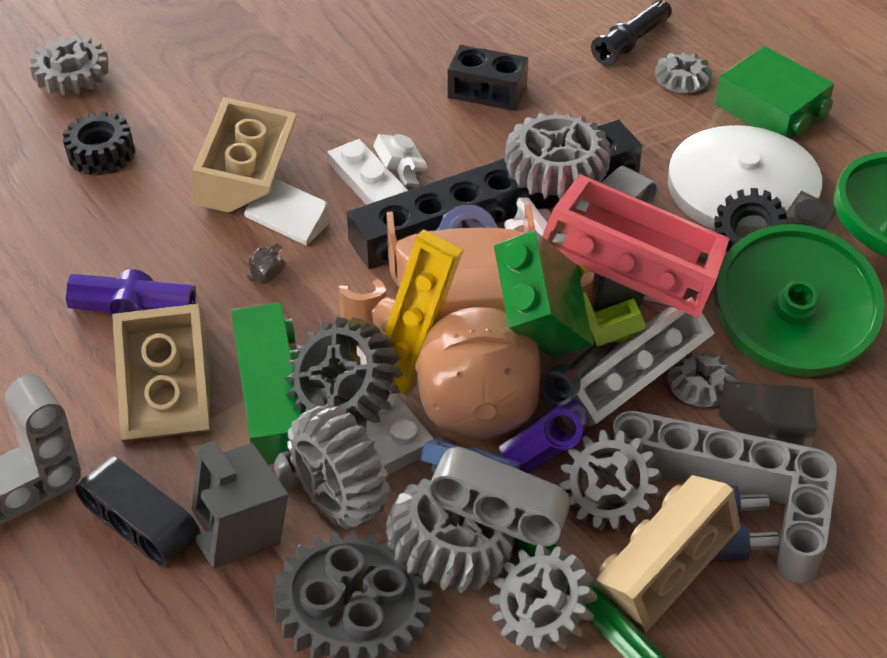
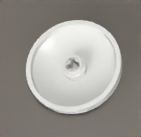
(738, 158)

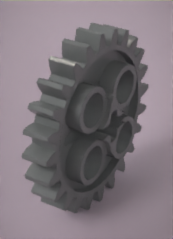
(324, 579)

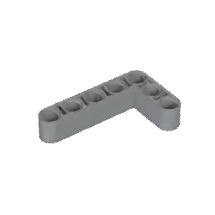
(46, 455)
(757, 465)

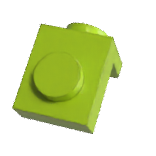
(615, 322)

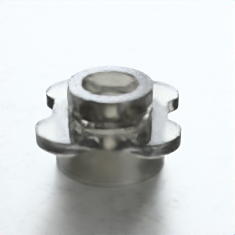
(266, 264)

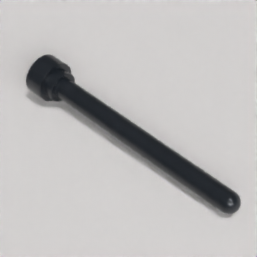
(563, 381)

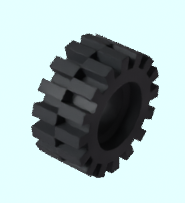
(105, 156)
(745, 206)

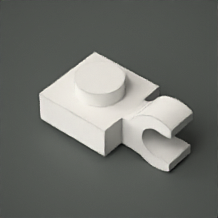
(402, 155)

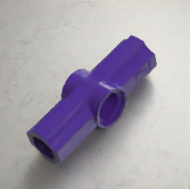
(128, 293)

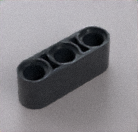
(137, 511)

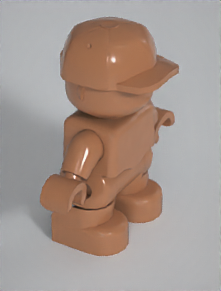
(472, 369)

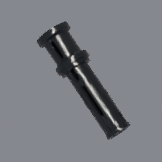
(623, 36)

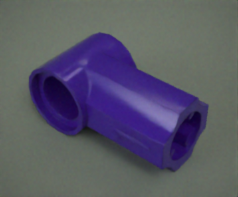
(543, 439)

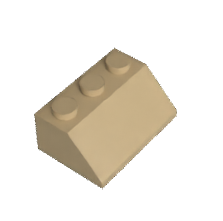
(240, 155)
(670, 550)

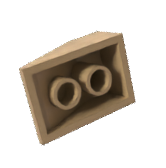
(162, 372)

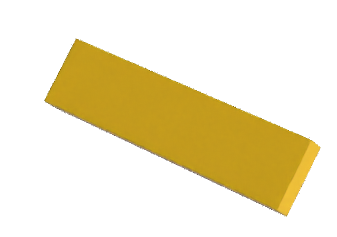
(420, 301)

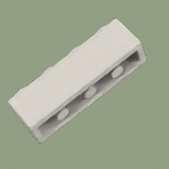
(639, 362)

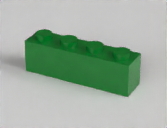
(263, 359)

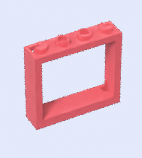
(637, 244)

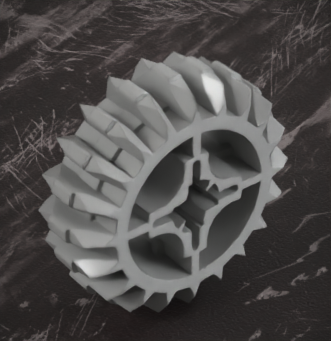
(554, 151)
(338, 466)
(444, 544)

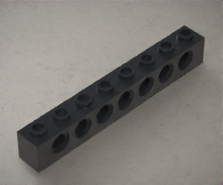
(482, 186)

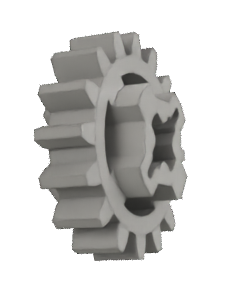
(69, 65)
(622, 466)
(542, 598)

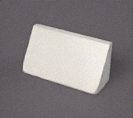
(290, 212)

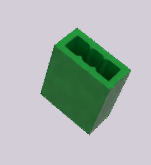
(774, 93)
(543, 294)

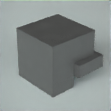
(236, 503)

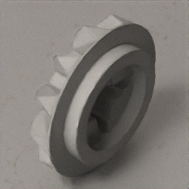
(673, 73)
(694, 389)

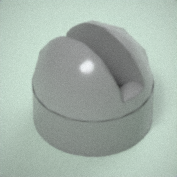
(284, 473)

